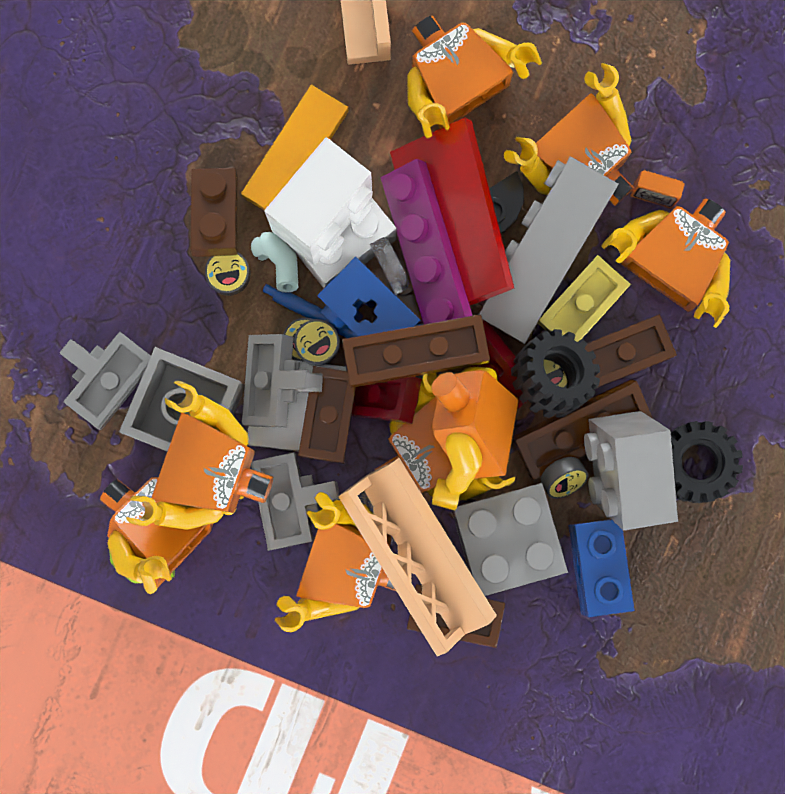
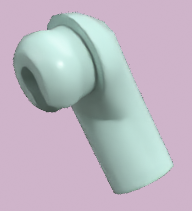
(282, 255)

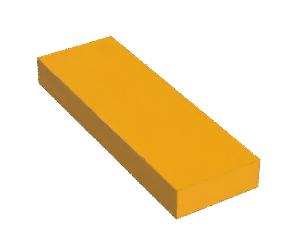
(312, 120)

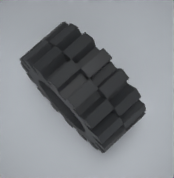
(725, 458)

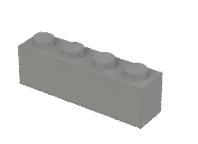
(549, 246)

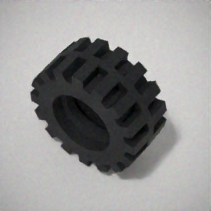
(574, 362)

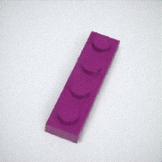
(425, 243)

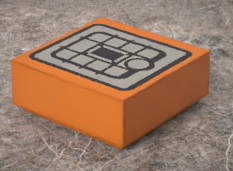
(657, 189)

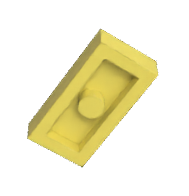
(585, 300)

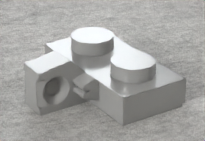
(104, 377)
(273, 380)
(289, 500)

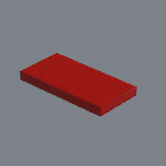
(464, 205)

